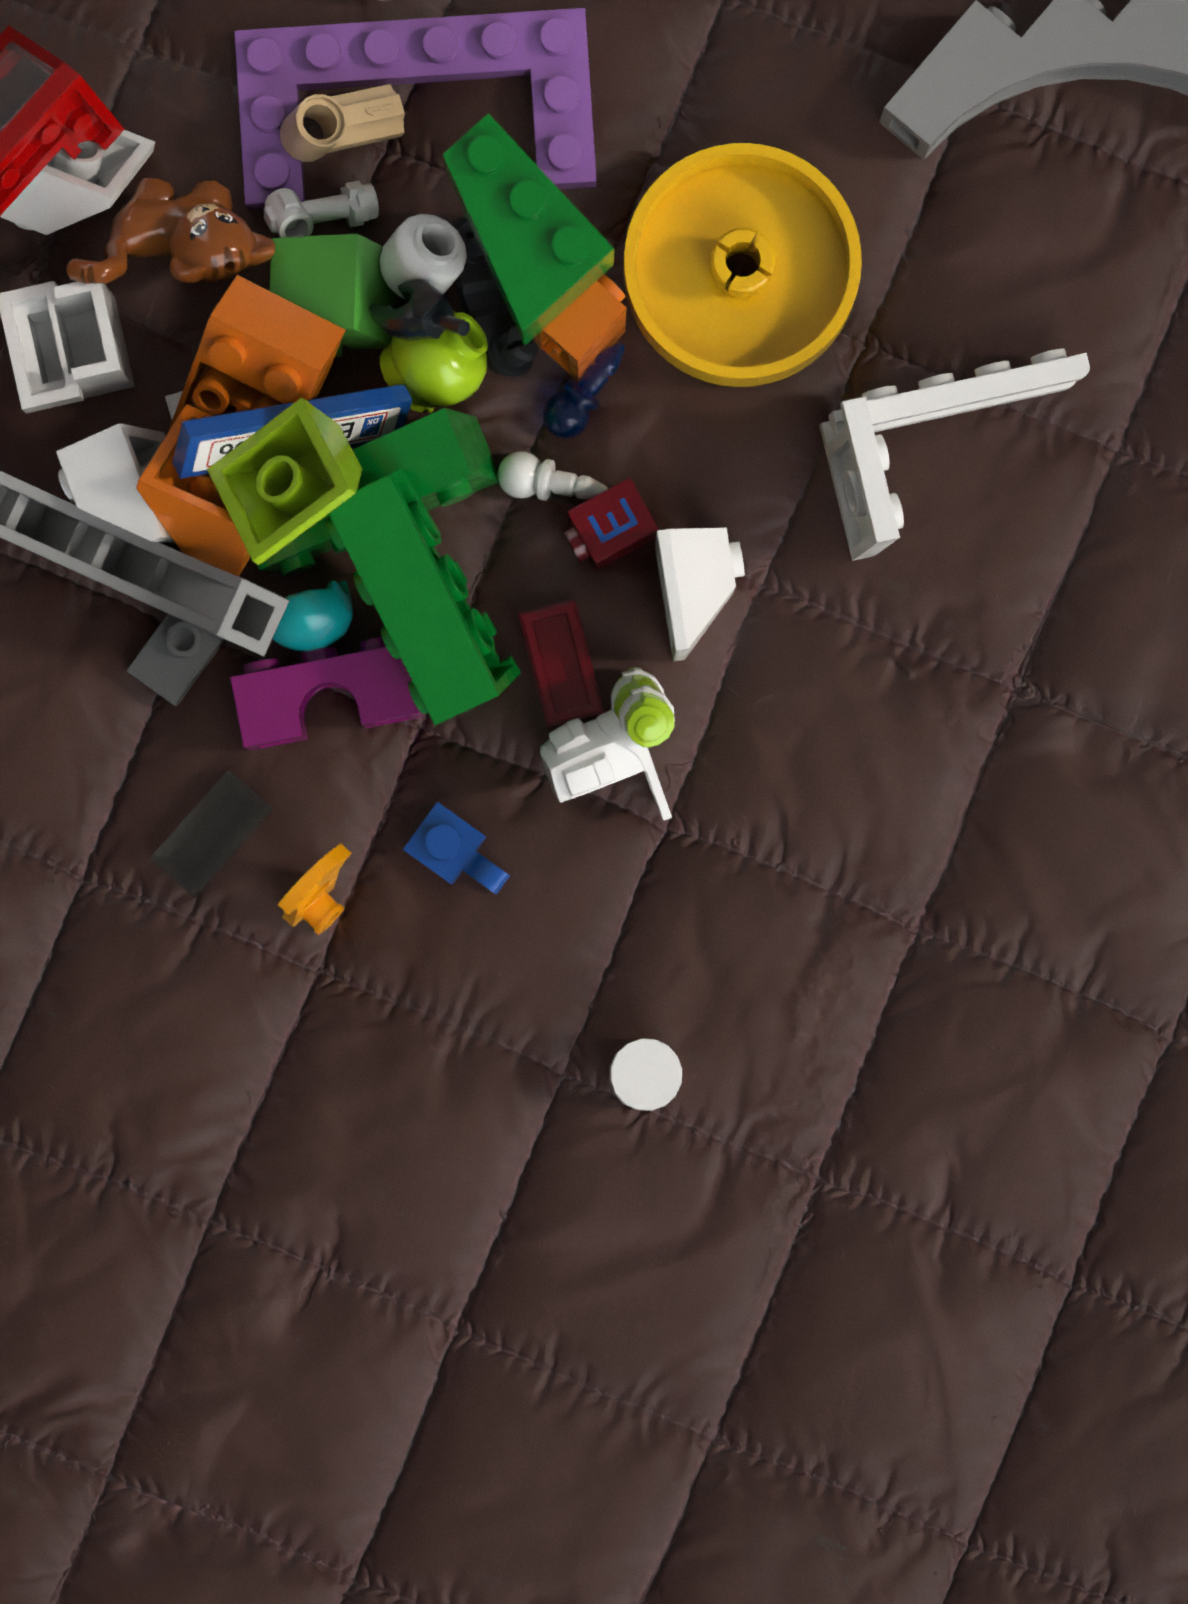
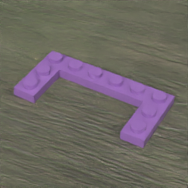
(537, 44)

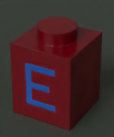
(610, 525)

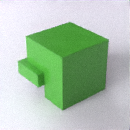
(335, 280)

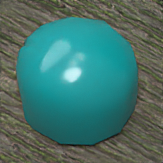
(315, 618)

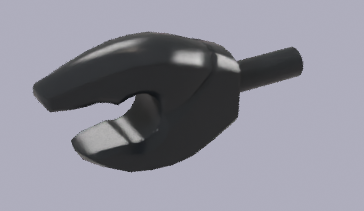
(423, 316)

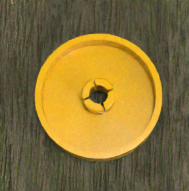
(754, 205)

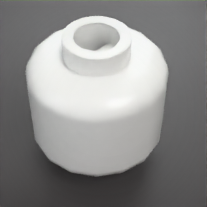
(425, 251)

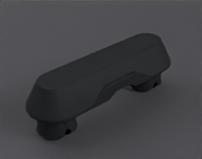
(487, 307)

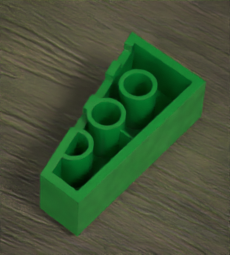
(441, 457)
(419, 598)

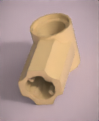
(346, 122)

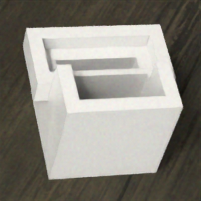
(64, 343)

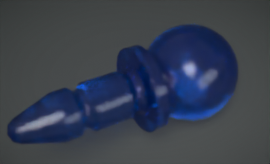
(568, 411)

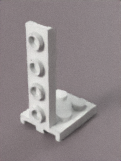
(860, 457)

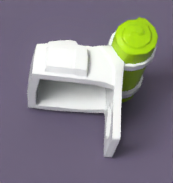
(615, 744)

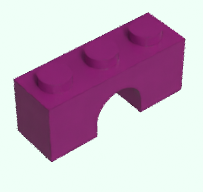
(274, 698)

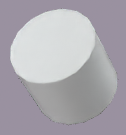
(645, 1074)

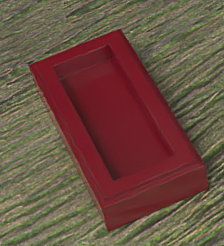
(561, 663)

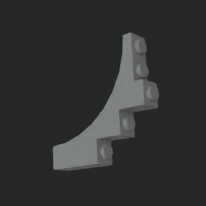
(1070, 41)
(139, 566)

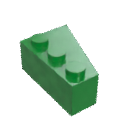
(525, 226)

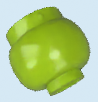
(438, 369)

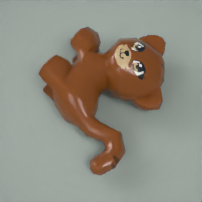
(195, 230)

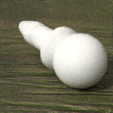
(524, 475)

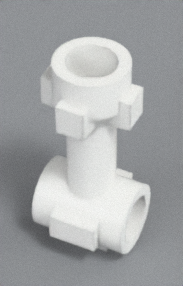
(294, 218)

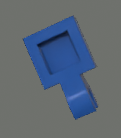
(451, 846)

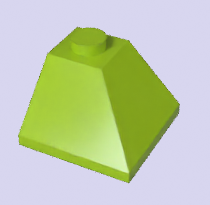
(286, 478)

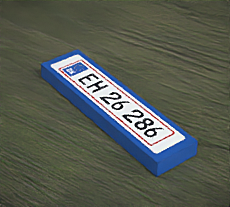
(360, 415)

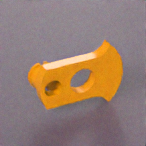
(310, 895)

